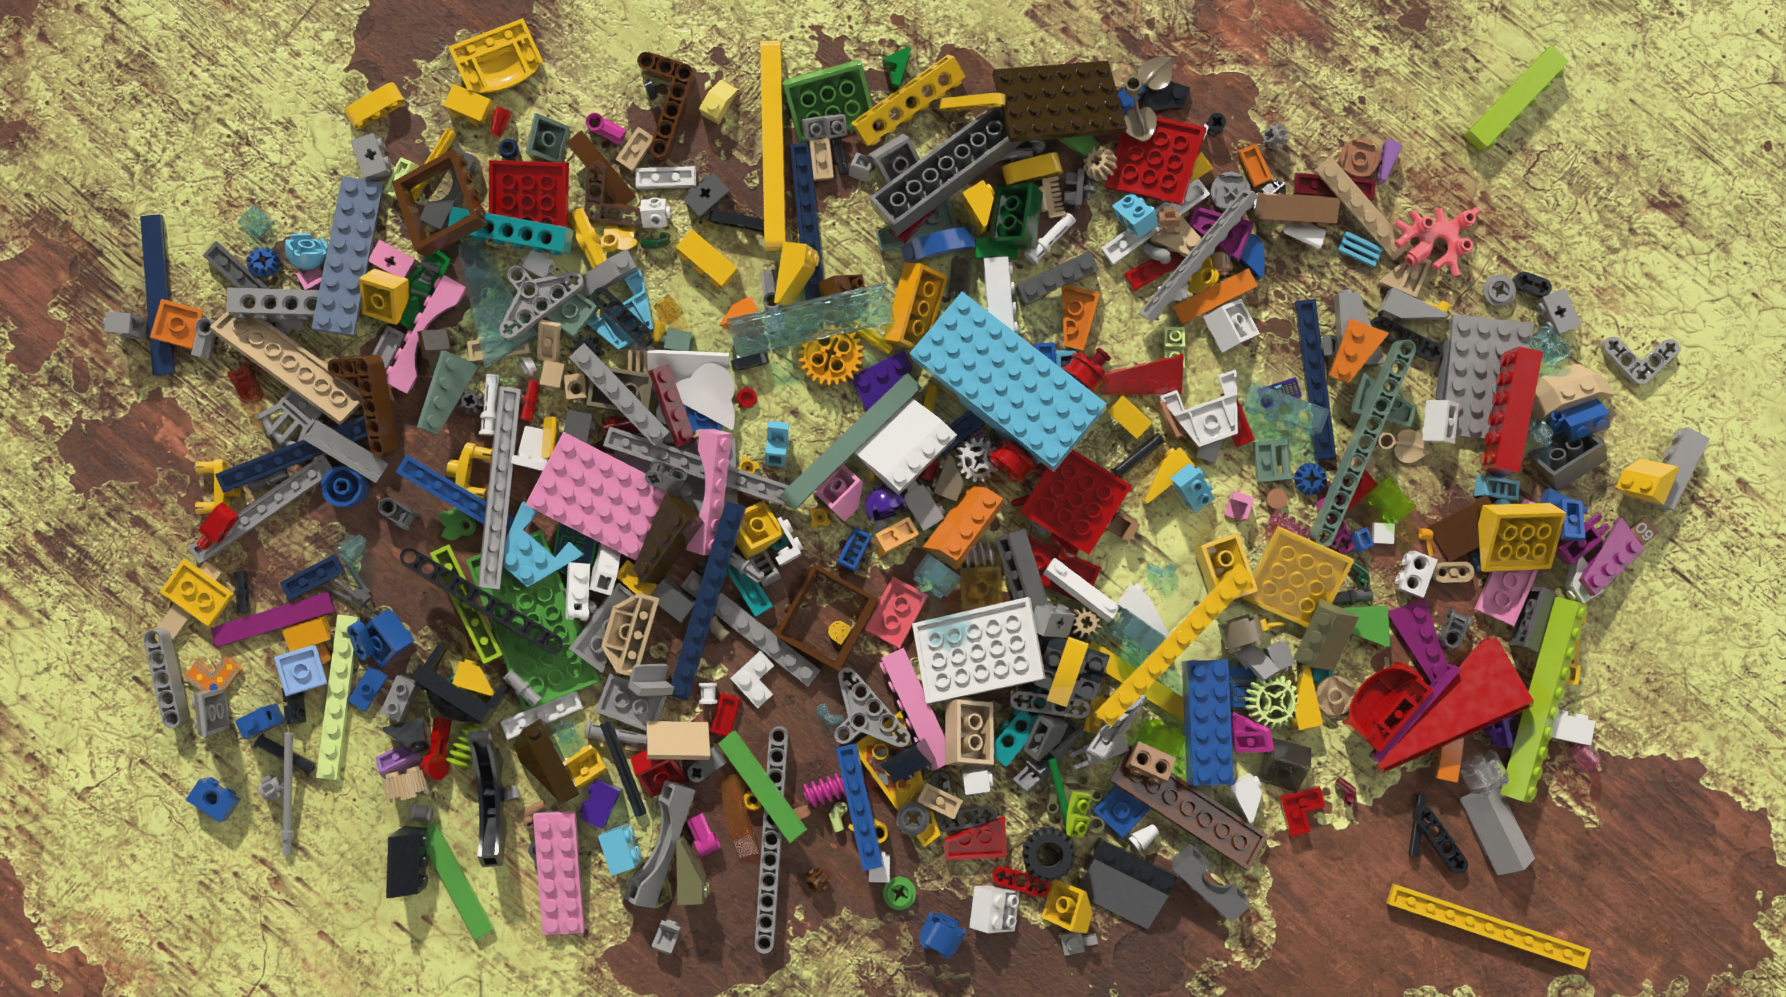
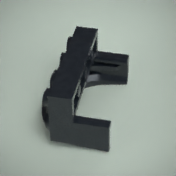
(462, 705)

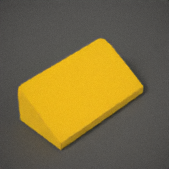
(550, 436)

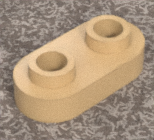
(1451, 572)

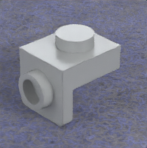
(666, 937)

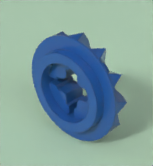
(257, 269)
(1305, 486)

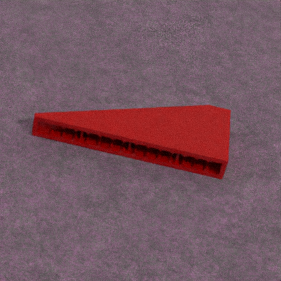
(1476, 698)

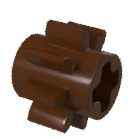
(817, 879)

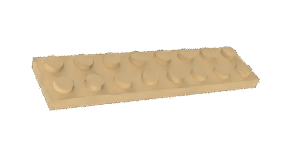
(290, 365)

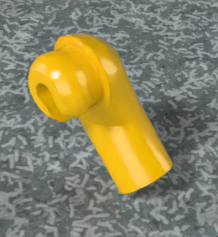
(658, 332)

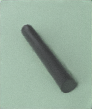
(1443, 370)

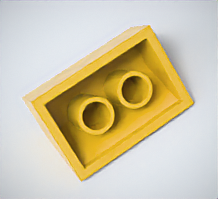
(1219, 558)

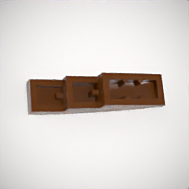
(588, 153)

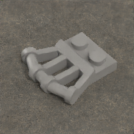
(298, 409)

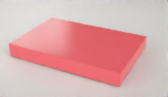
(896, 612)

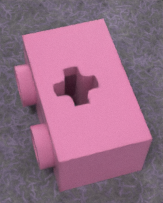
(384, 254)

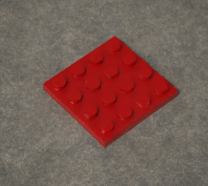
(1159, 166)
(529, 192)
(1076, 501)

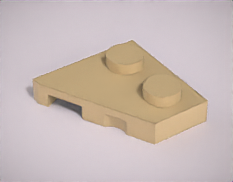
(1180, 241)
(1407, 278)

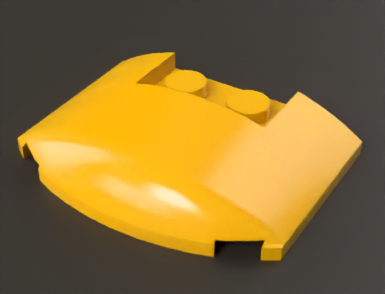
(497, 58)

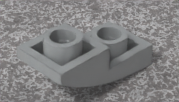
(824, 126)
(1258, 662)

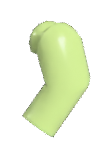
(836, 814)

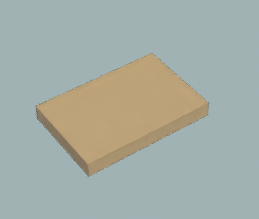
(677, 740)

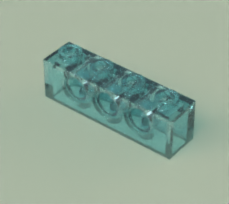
(1316, 414)

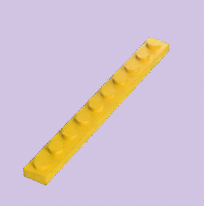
(1174, 645)
(1488, 926)

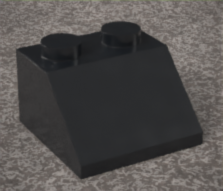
(909, 760)

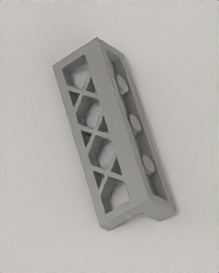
(346, 451)

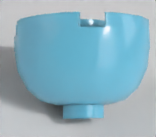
(305, 251)

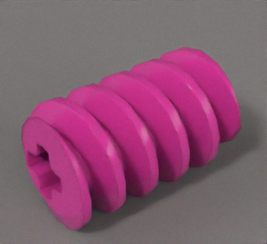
(824, 790)

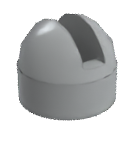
(512, 794)

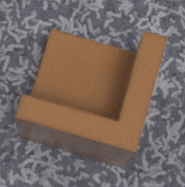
(1123, 526)

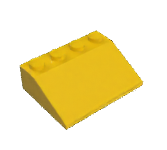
(1519, 536)

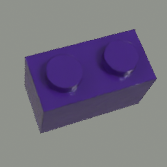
(600, 803)

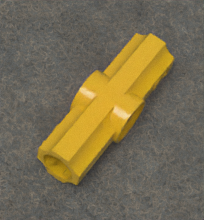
(587, 237)

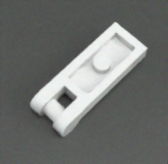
(577, 591)

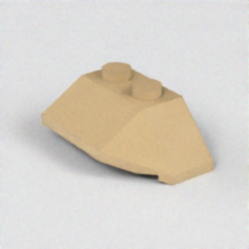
(1568, 389)
(629, 631)

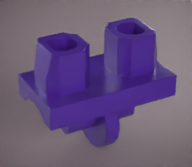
(1501, 733)

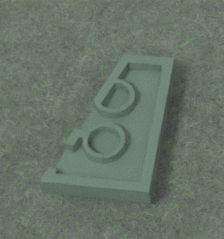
(1401, 410)

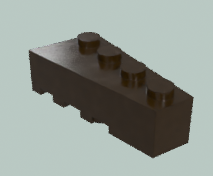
(667, 538)

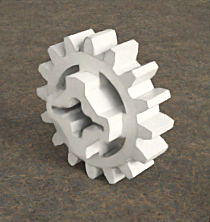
(971, 468)

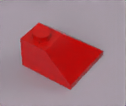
(654, 772)

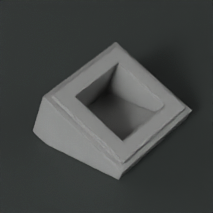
(861, 167)

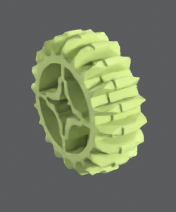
(1283, 691)

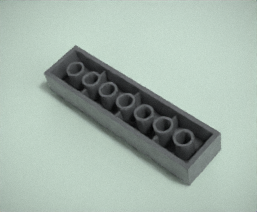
(943, 171)

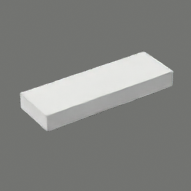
(666, 177)

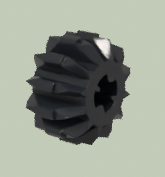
(591, 343)

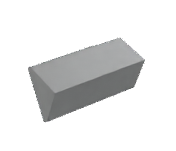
(1498, 831)

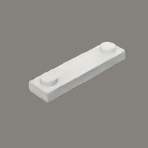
(1081, 590)

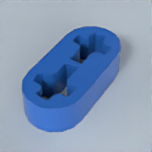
(360, 640)

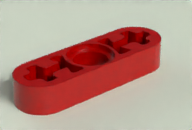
(1005, 881)

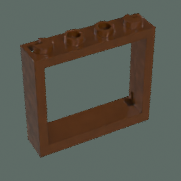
(460, 229)
(792, 609)

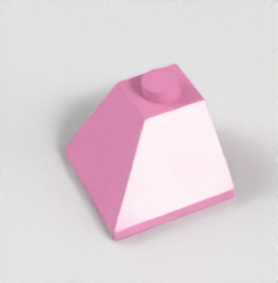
(841, 492)

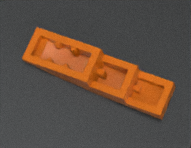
(1215, 296)
(1449, 761)

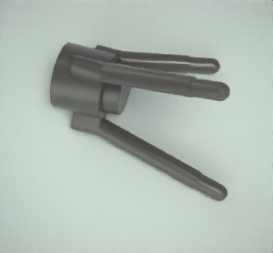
(358, 597)

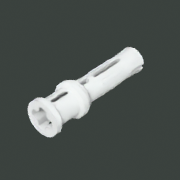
(1044, 244)
(490, 401)

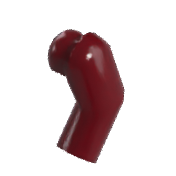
(1349, 792)

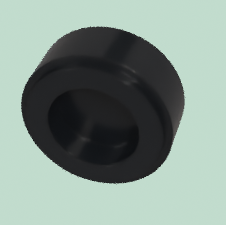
(650, 89)

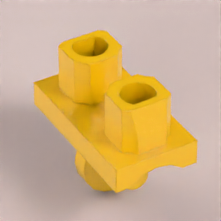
(1093, 722)

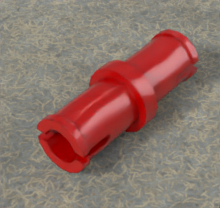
(530, 400)

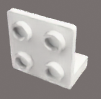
(531, 450)
(787, 554)

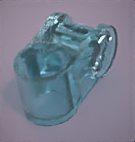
(1553, 346)

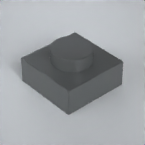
(1329, 345)

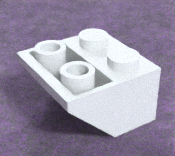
(994, 909)

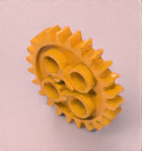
(848, 359)

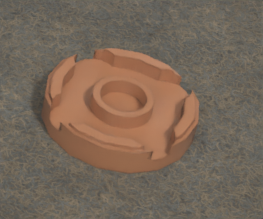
(1359, 158)

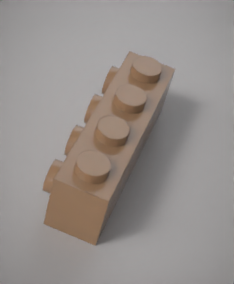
(1297, 208)

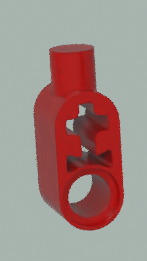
(216, 526)

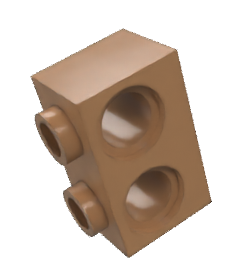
(1151, 758)

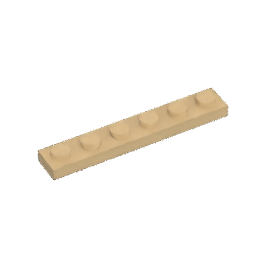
(1360, 207)

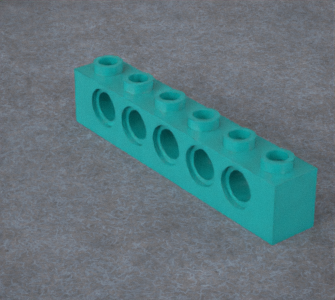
(560, 235)
(1006, 754)

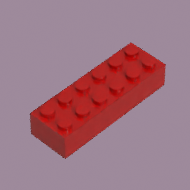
(1511, 411)

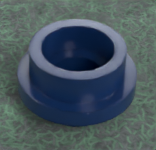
(508, 143)

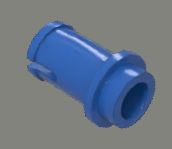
(1556, 421)

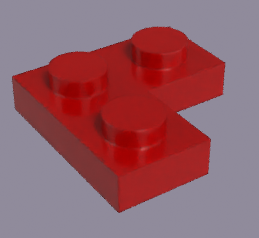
(1295, 808)

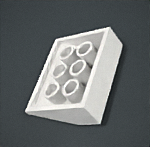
(905, 445)

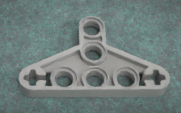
(526, 304)
(873, 721)

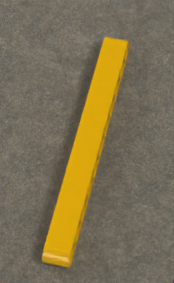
(773, 145)

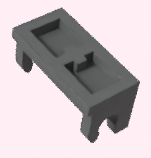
(674, 599)

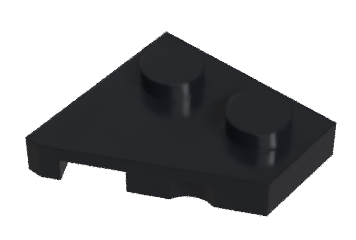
(1171, 97)

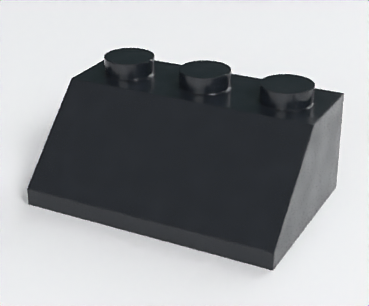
(407, 861)

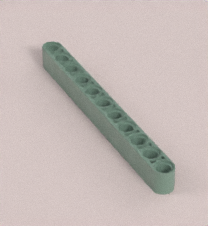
(1370, 437)

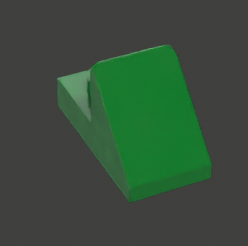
(899, 62)

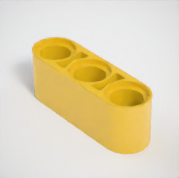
(374, 105)
(1032, 169)

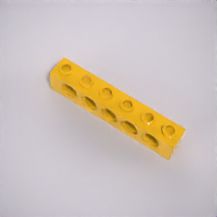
(864, 124)

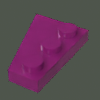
(1237, 237)

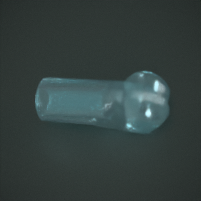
(1160, 572)
(829, 719)

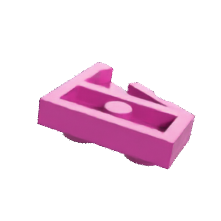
(1249, 735)

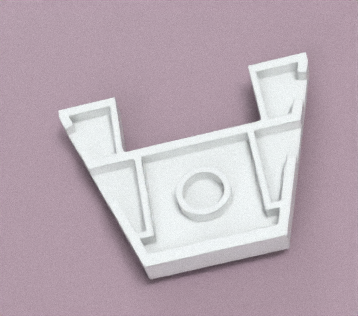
(1211, 419)

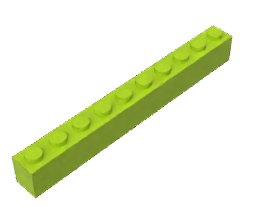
(1547, 691)

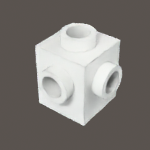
(655, 213)

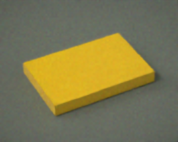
(197, 593)

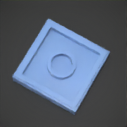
(300, 670)

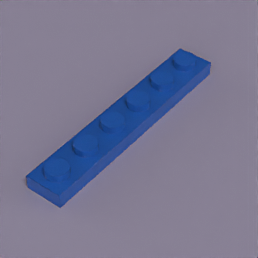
(445, 489)
(859, 807)

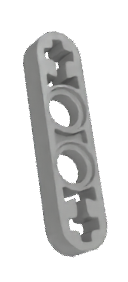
(1049, 706)

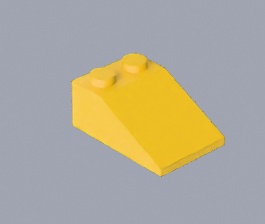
(795, 270)

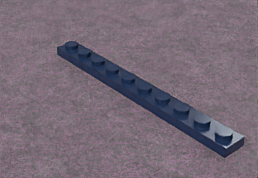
(707, 599)

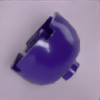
(883, 503)

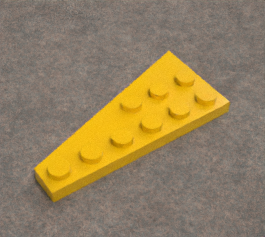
(900, 796)

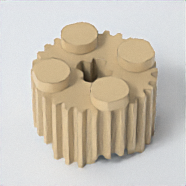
(404, 785)

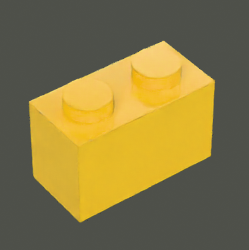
(468, 105)

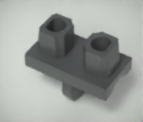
(1076, 179)

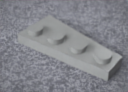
(590, 639)

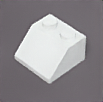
(1231, 325)

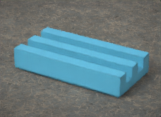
(1365, 243)

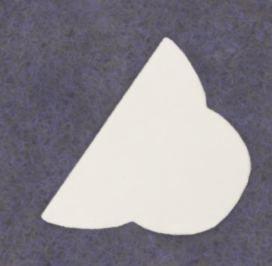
(710, 393)

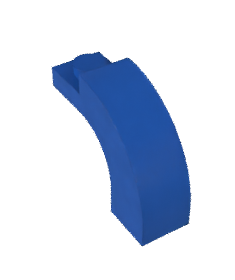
(938, 243)

